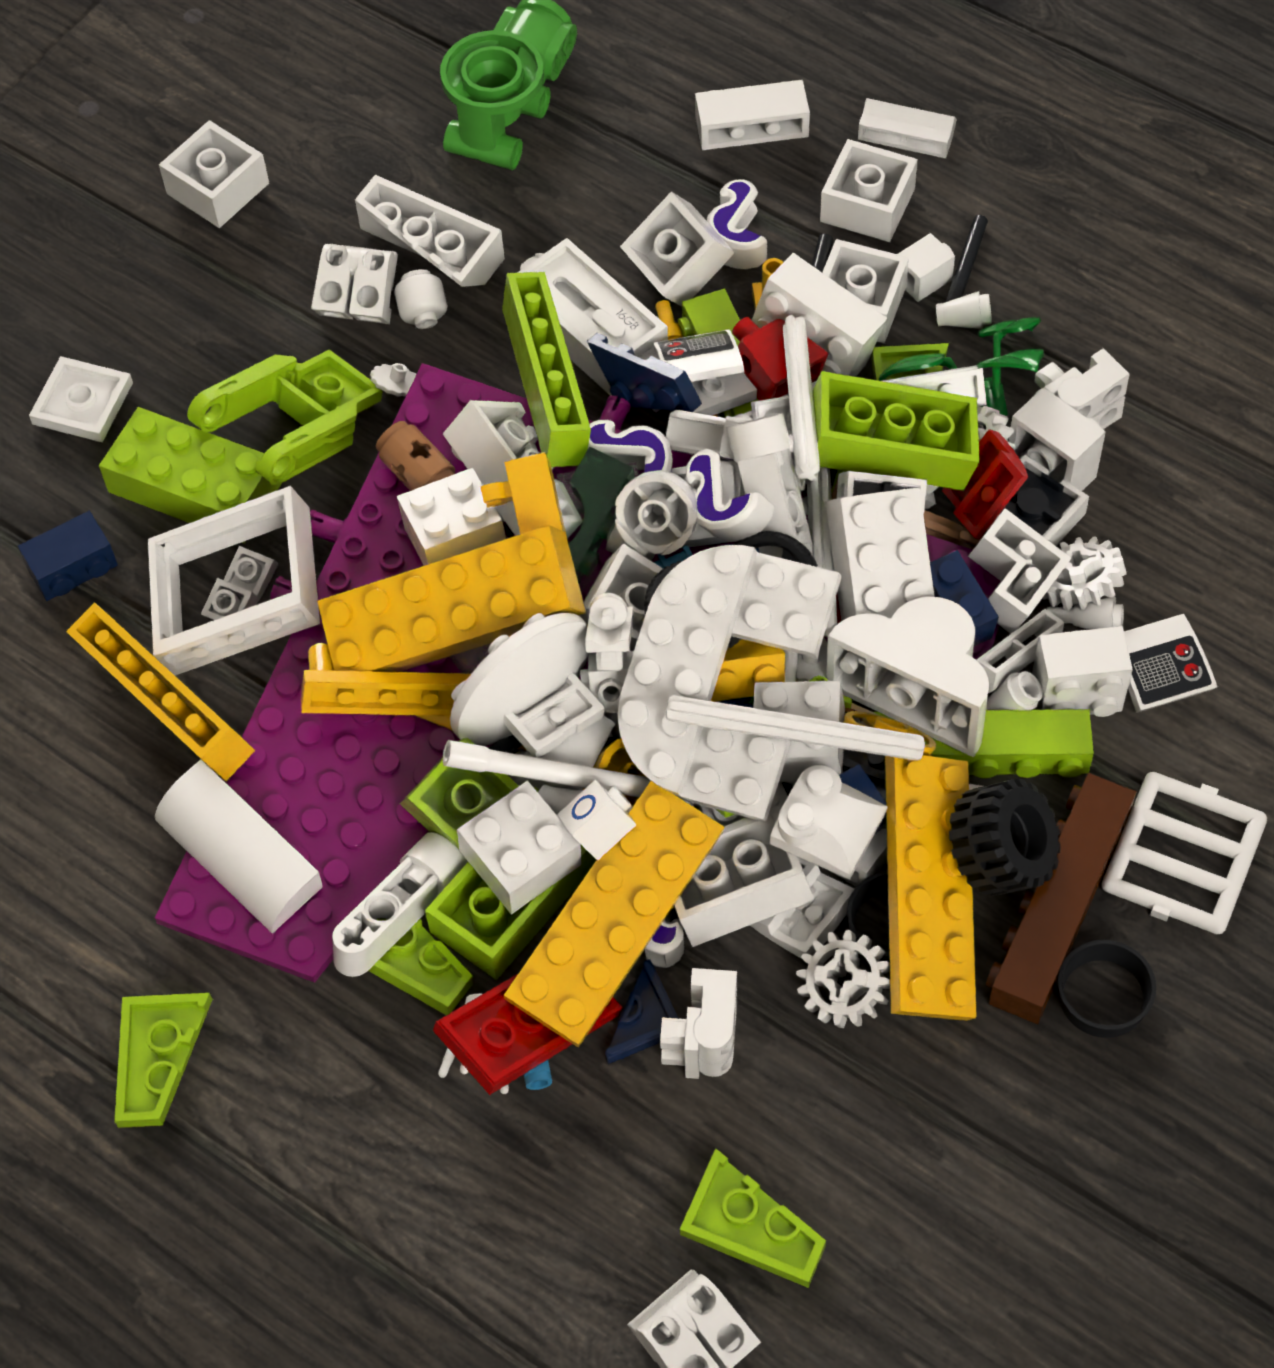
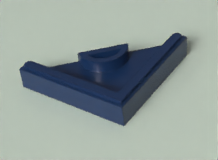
(641, 1017)

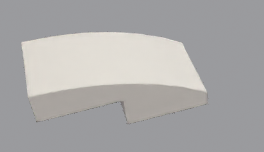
(242, 584)

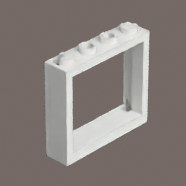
(250, 627)

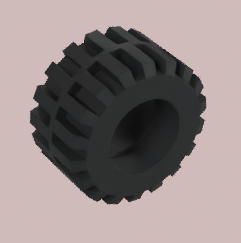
(1004, 837)

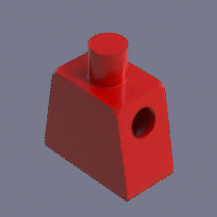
(765, 360)

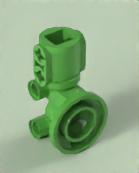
(502, 75)

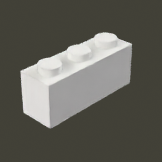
(752, 114)

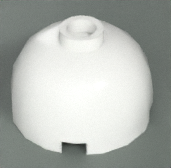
(657, 504)

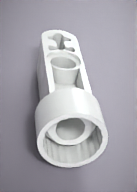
(768, 469)
(399, 898)

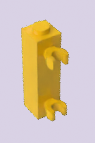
(531, 490)

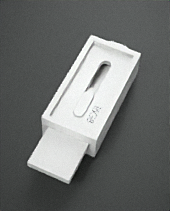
(594, 303)

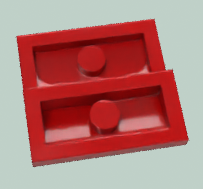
(991, 485)

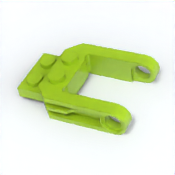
(318, 394)

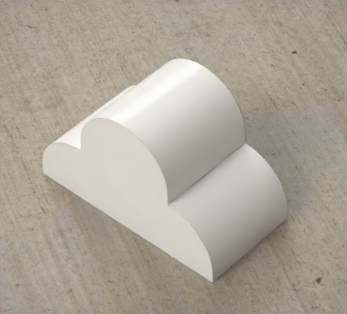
(915, 669)

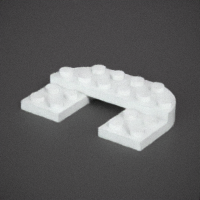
(682, 652)

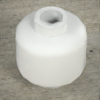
(420, 299)

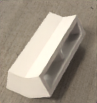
(906, 128)
(1016, 653)

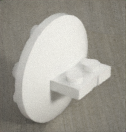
(529, 687)

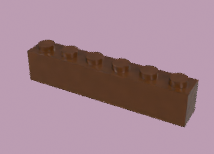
(1060, 905)

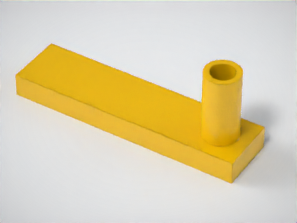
(374, 691)

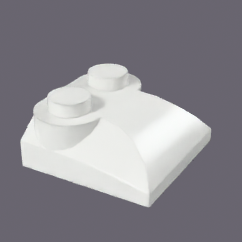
(827, 821)

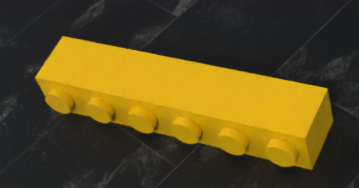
(161, 692)

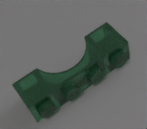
(596, 486)

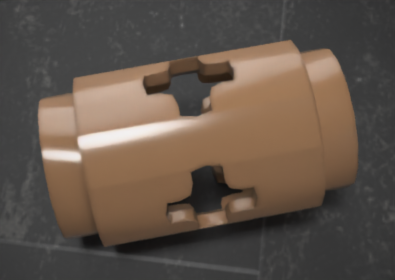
(407, 455)

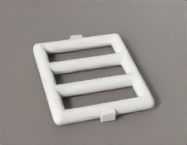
(1228, 888)

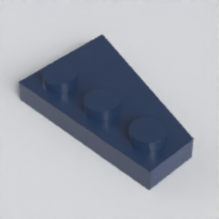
(643, 382)

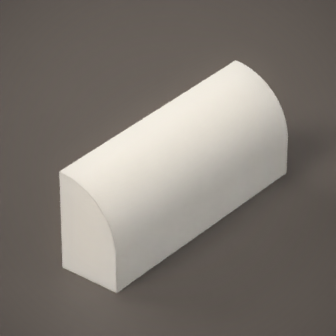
(237, 846)

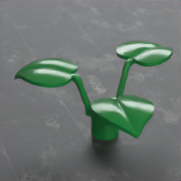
(994, 391)

